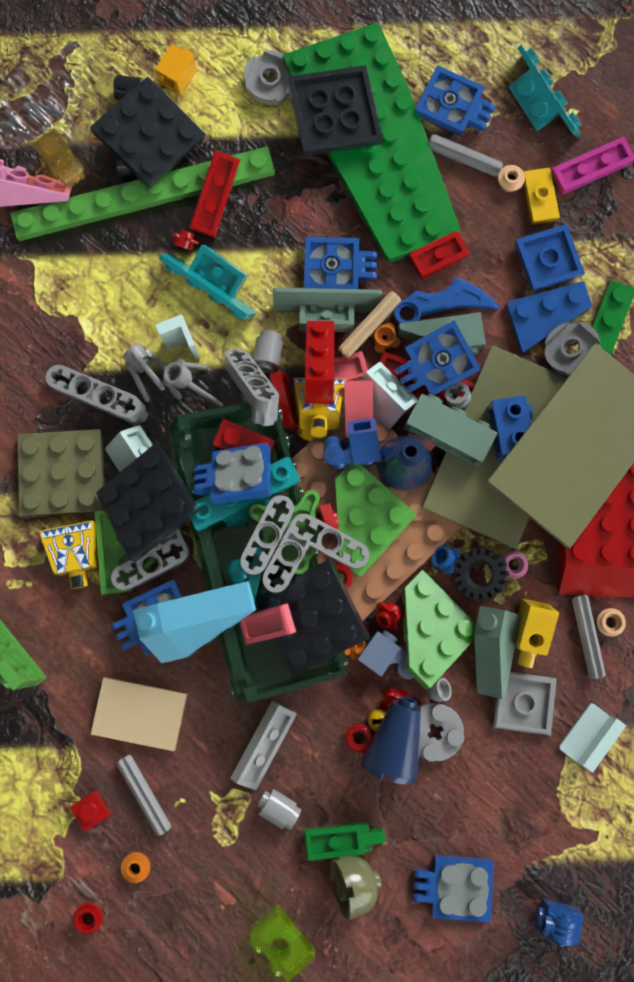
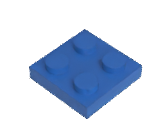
(549, 258)

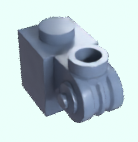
(382, 652)

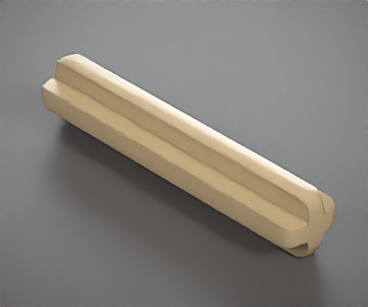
(369, 324)

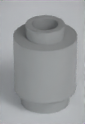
(268, 350)
(278, 809)

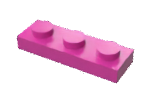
(592, 165)

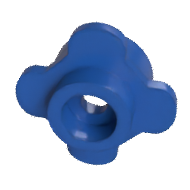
(445, 558)

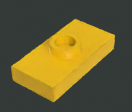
(541, 196)

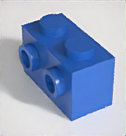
(510, 420)

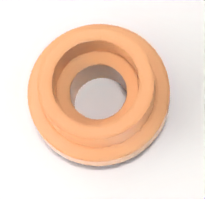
(511, 185)
(619, 622)

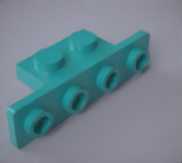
(538, 98)
(215, 276)
(237, 513)

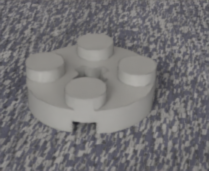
(256, 86)
(566, 335)
(451, 735)

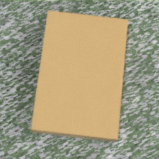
(139, 714)

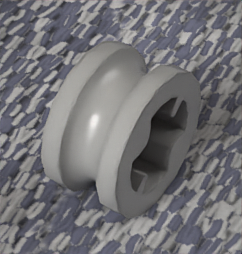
(460, 402)

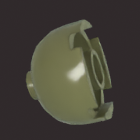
(355, 885)

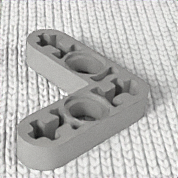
(175, 538)
(302, 543)

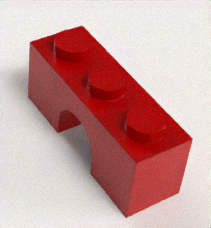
(319, 362)

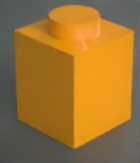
(176, 69)

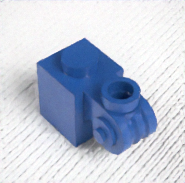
(360, 448)
(559, 922)

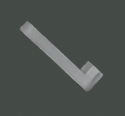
(253, 385)
(93, 395)

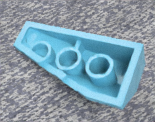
(185, 624)

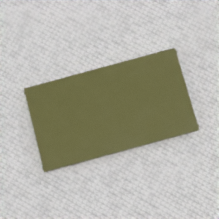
(573, 449)
(461, 488)

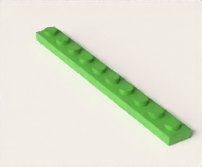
(131, 197)

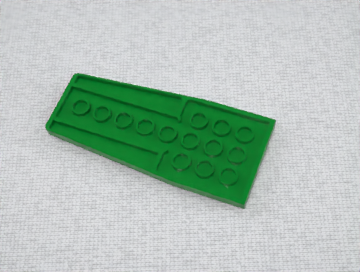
(393, 182)

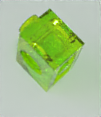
(278, 925)

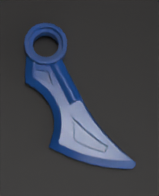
(456, 296)

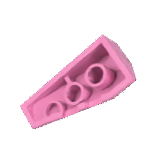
(21, 188)

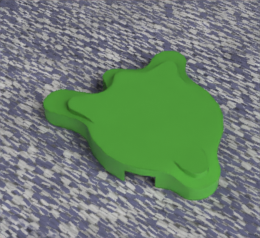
(290, 553)

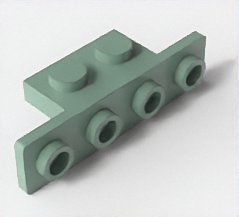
(326, 304)

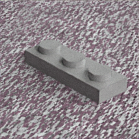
(263, 746)

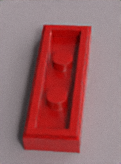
(214, 194)

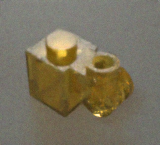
(59, 158)

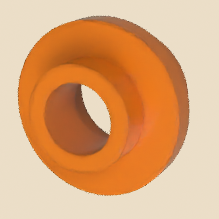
(142, 861)

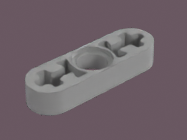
(269, 511)

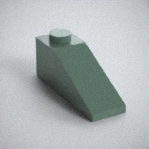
(469, 325)
(494, 649)

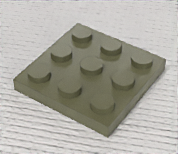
(60, 472)

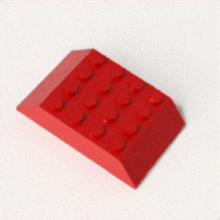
(604, 552)

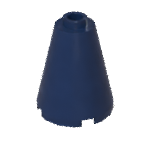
(403, 471)
(396, 743)

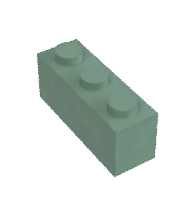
(451, 429)

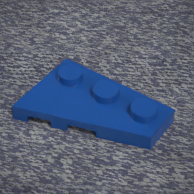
(540, 313)

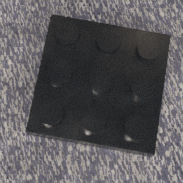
(334, 110)
(147, 132)
(147, 501)
(322, 617)

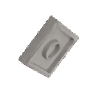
(526, 704)

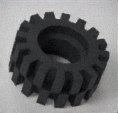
(465, 580)

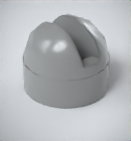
(440, 690)

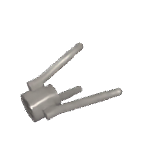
(139, 360)
(178, 376)

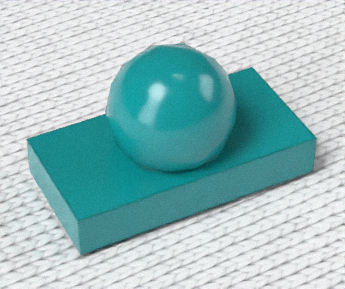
(238, 575)

